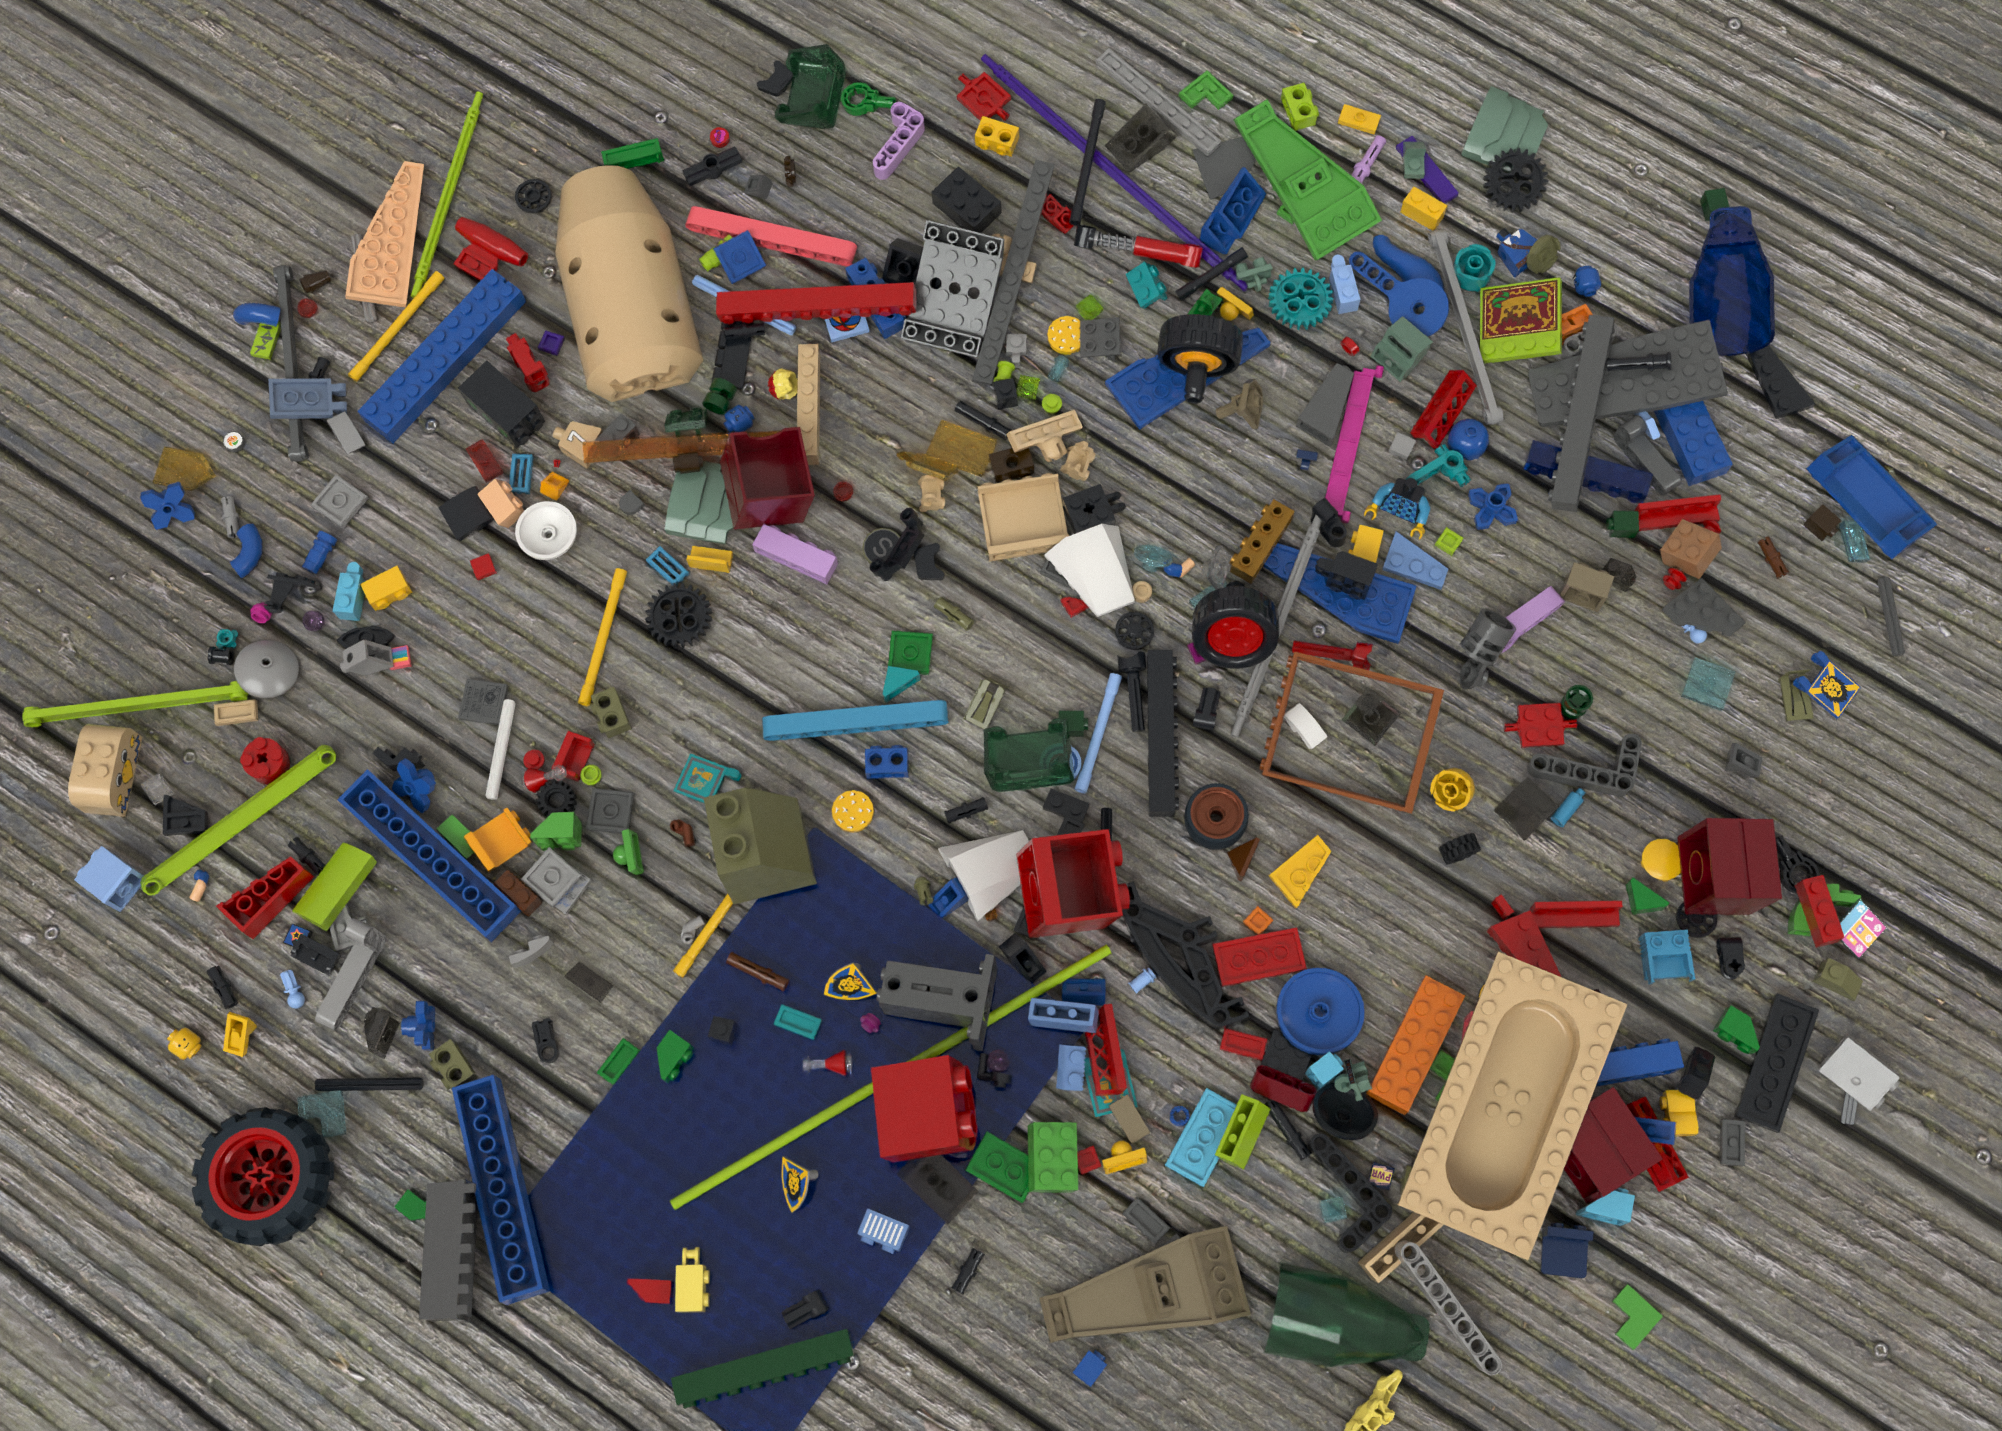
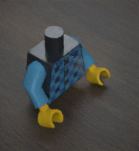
(1403, 500)

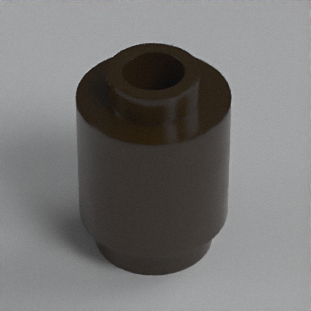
(687, 462)

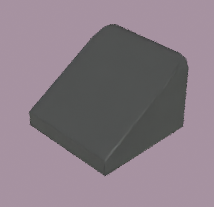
(758, 186)

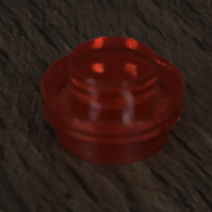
(307, 308)
(843, 491)

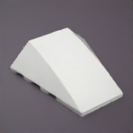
(1095, 567)
(986, 868)

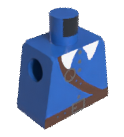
(1515, 249)

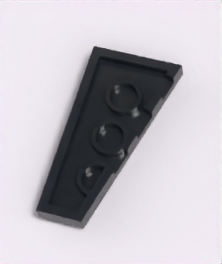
(1778, 384)

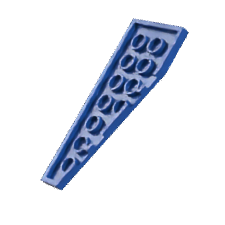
(1151, 389)
(1379, 615)

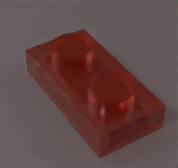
(484, 460)

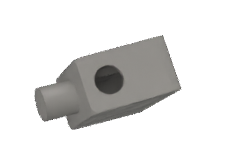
(366, 658)

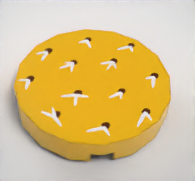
(1064, 335)
(852, 811)

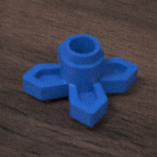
(167, 504)
(1492, 506)
(415, 784)
(421, 1026)

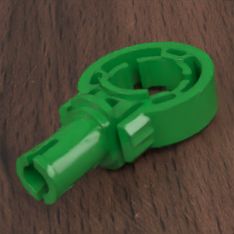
(869, 104)

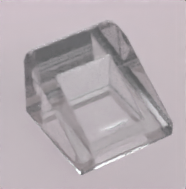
(156, 788)

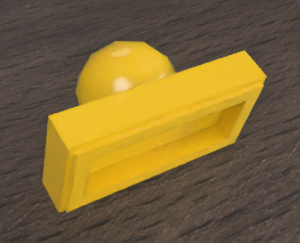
(1233, 306)
(1123, 1157)

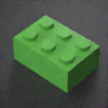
(1052, 1157)

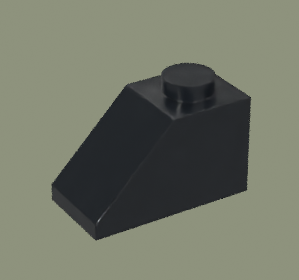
(1022, 958)

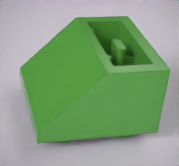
(558, 831)

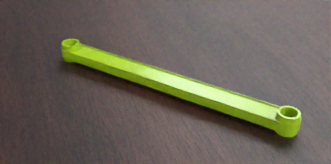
(35, 716)
(237, 820)

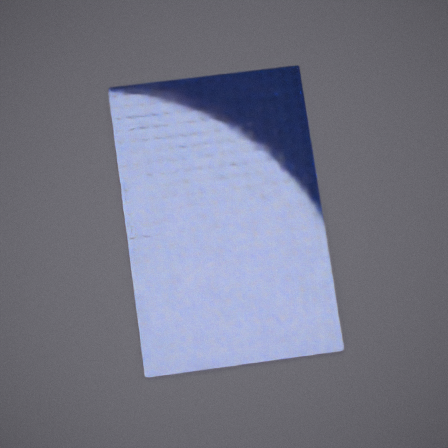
(608, 1194)

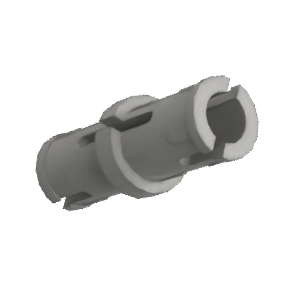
(230, 516)

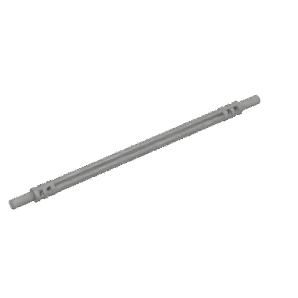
(1283, 610)

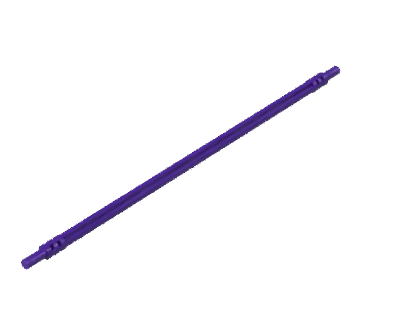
(1107, 166)

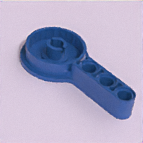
(1407, 295)

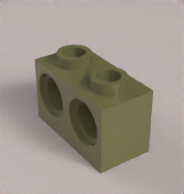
(613, 711)
(456, 1063)

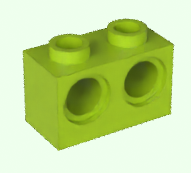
(1296, 107)

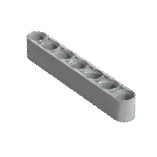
(1457, 1312)

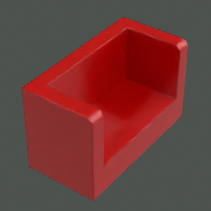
(574, 754)

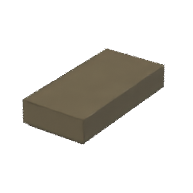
(1129, 1119)

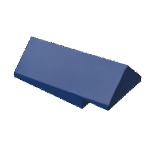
(1233, 213)

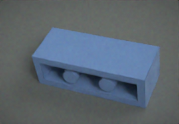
(1063, 1015)

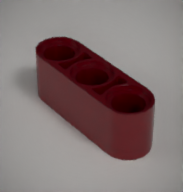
(1283, 1088)

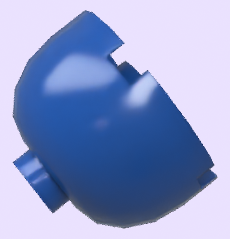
(1469, 438)

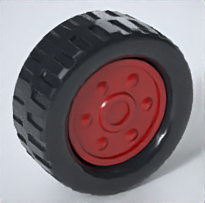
(1235, 626)

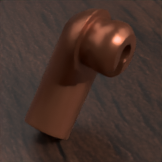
(685, 830)

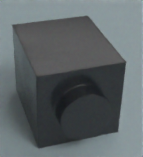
(1005, 394)
(722, 1030)

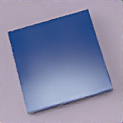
(739, 256)

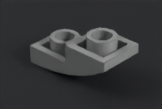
(345, 432)
(537, 947)

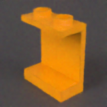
(498, 840)

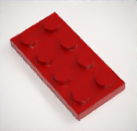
(1259, 957)

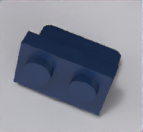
(1565, 1250)

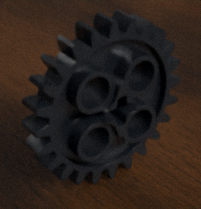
(1514, 197)
(697, 612)

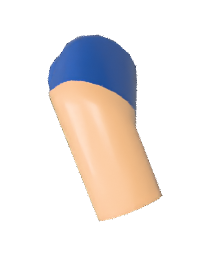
(1178, 570)
(202, 879)

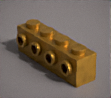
(1261, 541)

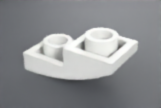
(1307, 727)

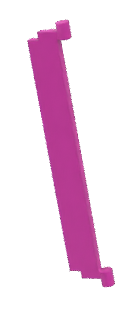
(1349, 439)

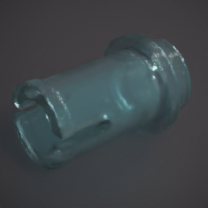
(1058, 368)

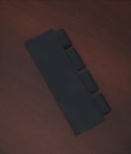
(733, 358)

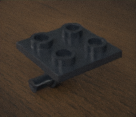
(282, 587)

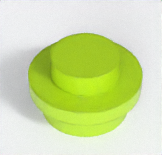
(1051, 403)
(591, 775)

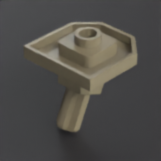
(1246, 404)

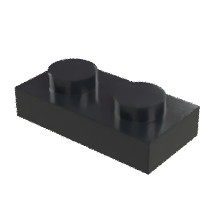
(1066, 805)

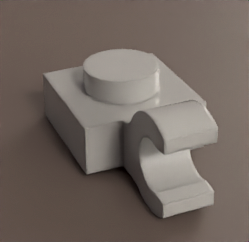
(1016, 347)

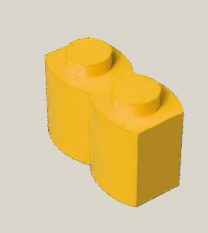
(1681, 1110)

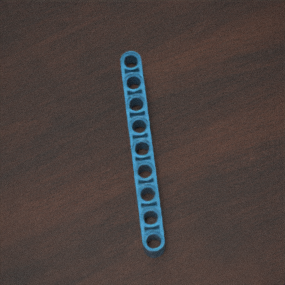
(855, 720)

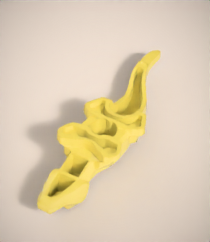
(1375, 1411)

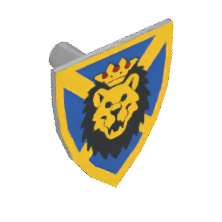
(849, 984)
(795, 1182)

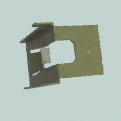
(1799, 711)
(980, 714)

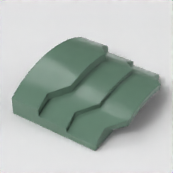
(1503, 125)
(699, 506)

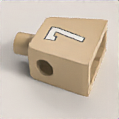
(572, 439)

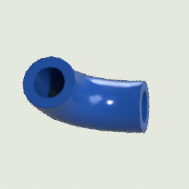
(256, 313)
(250, 550)

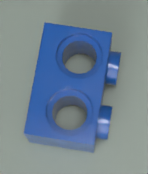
(886, 768)

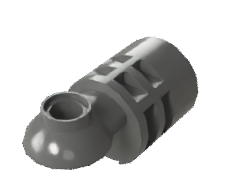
(1484, 645)

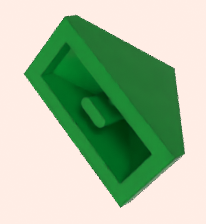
(1643, 899)

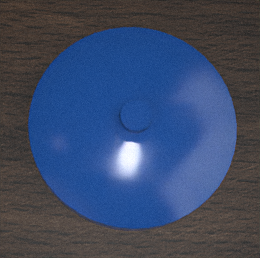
(1320, 1011)

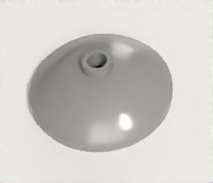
(269, 679)

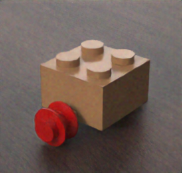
(1690, 551)

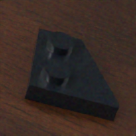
(182, 818)

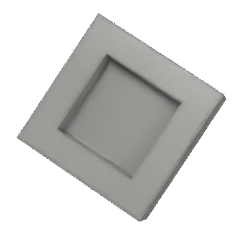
(1402, 446)

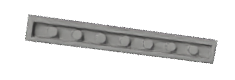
(1161, 103)

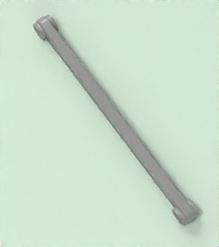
(1491, 413)

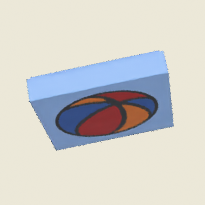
(844, 328)

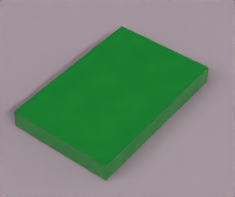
(1001, 1167)

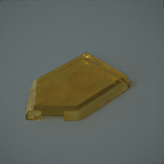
(928, 465)
(184, 467)

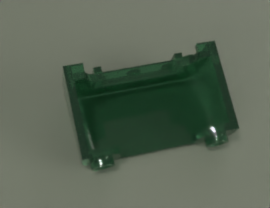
(814, 88)
(1028, 758)

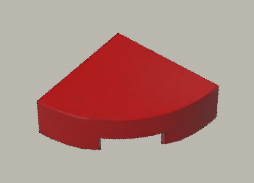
(1073, 606)

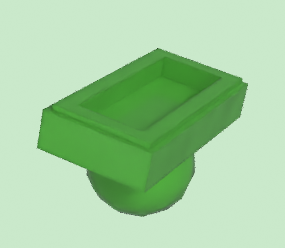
(629, 852)

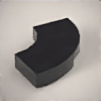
(372, 633)

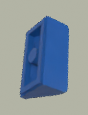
(1084, 991)

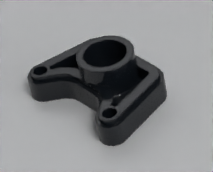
(778, 81)
(925, 563)

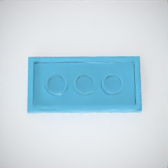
(1197, 1145)

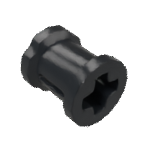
(219, 655)

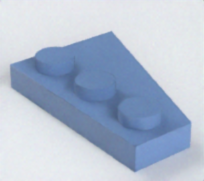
(1413, 563)

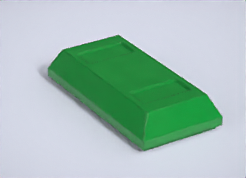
(618, 1061)

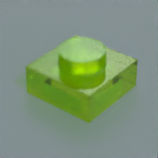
(1089, 308)
(1028, 387)

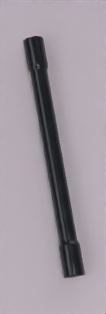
(1077, 208)

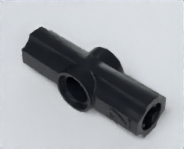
(702, 170)

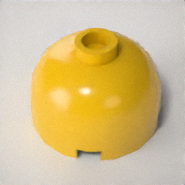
(1452, 789)

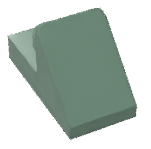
(1413, 159)

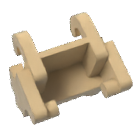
(1078, 461)
(931, 493)

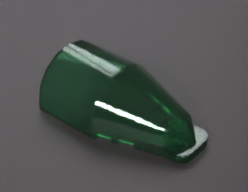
(1340, 1322)

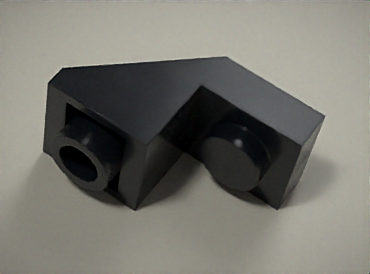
(392, 761)

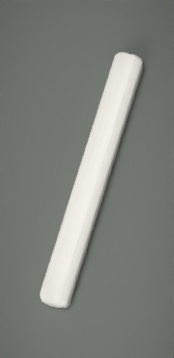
(500, 749)

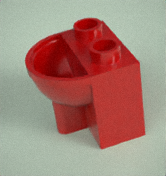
(924, 1108)

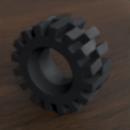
(549, 790)
(1459, 848)

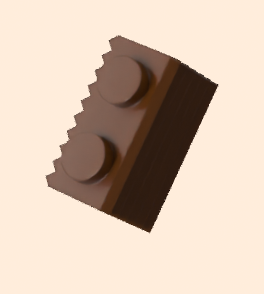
(518, 893)

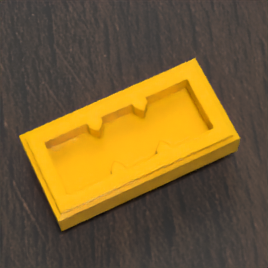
(1359, 119)

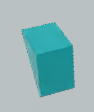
(898, 681)

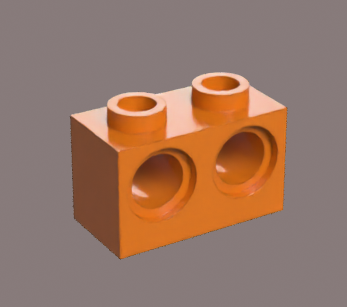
(1574, 320)

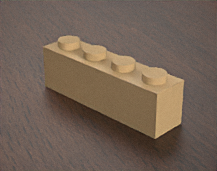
(1382, 1258)

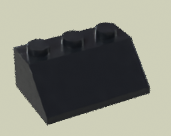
(903, 263)

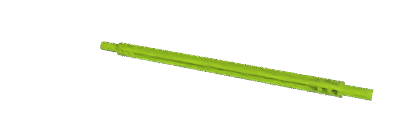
(447, 194)

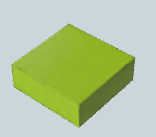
(1449, 541)

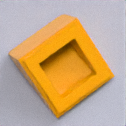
(553, 486)

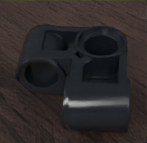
(1329, 523)

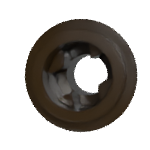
(314, 281)

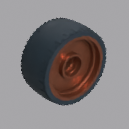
(1218, 800)

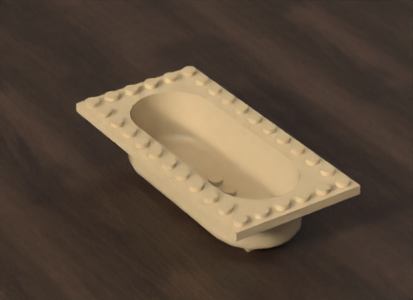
(1512, 1105)

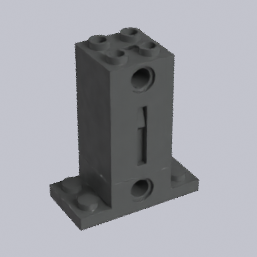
(940, 995)

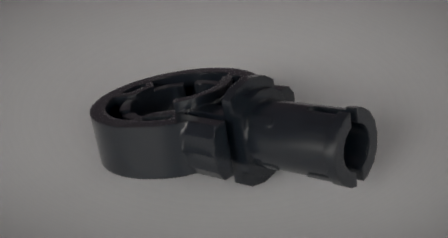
(1786, 867)

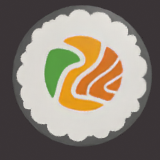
(234, 441)

